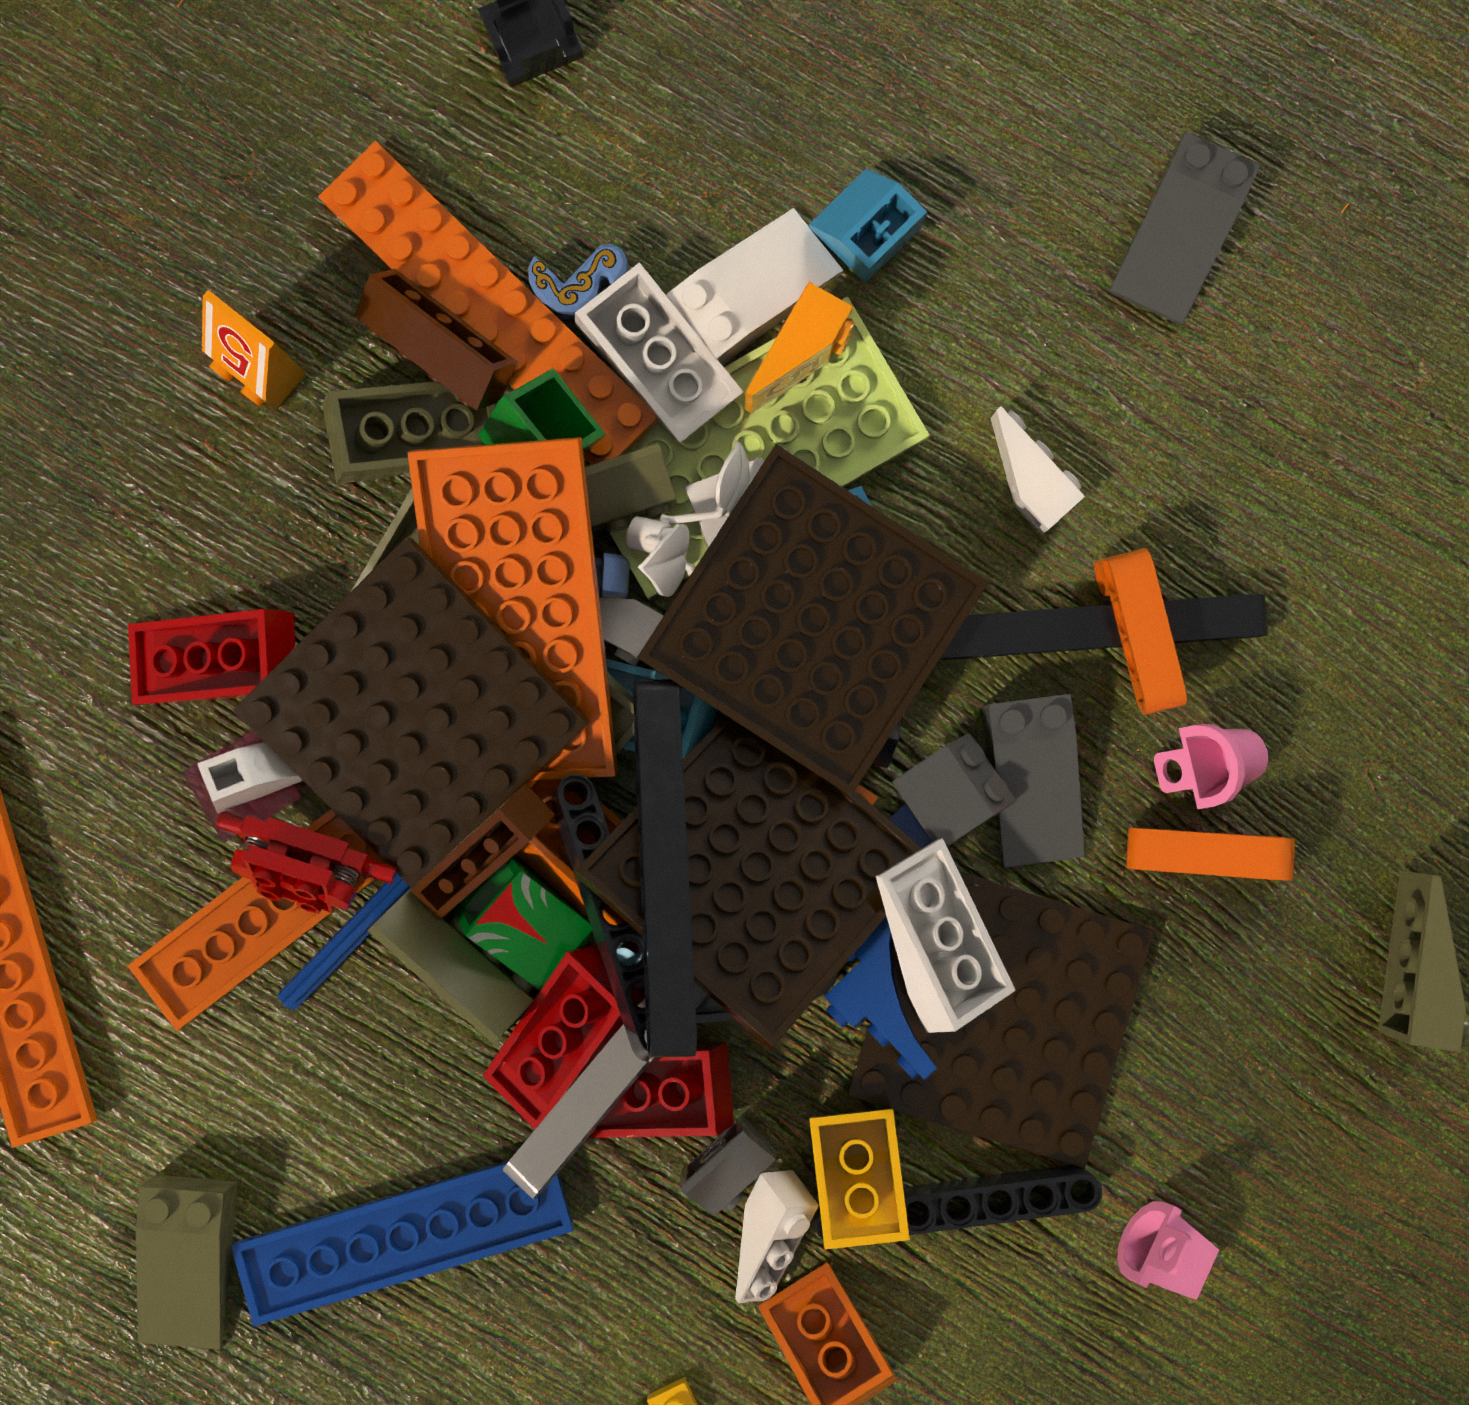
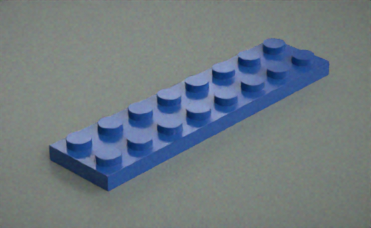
(394, 1241)

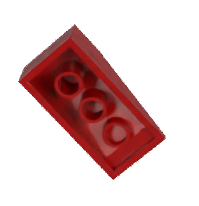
(206, 655)
(558, 1035)
(676, 1098)

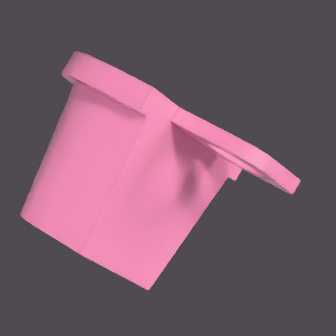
(1213, 763)
(1165, 1251)

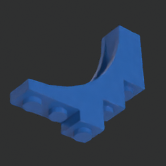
(871, 988)

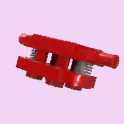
(300, 863)

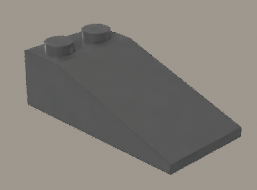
(1183, 227)
(1037, 757)

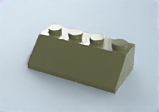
(629, 488)
(454, 966)

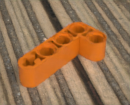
(1143, 629)
(1211, 853)

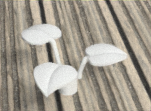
(669, 545)

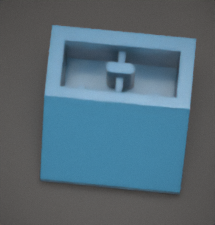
(869, 222)

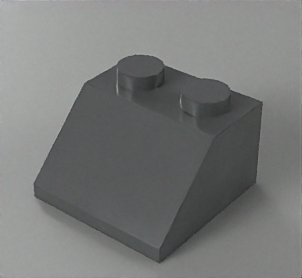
(954, 790)
(727, 1167)

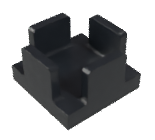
(530, 37)

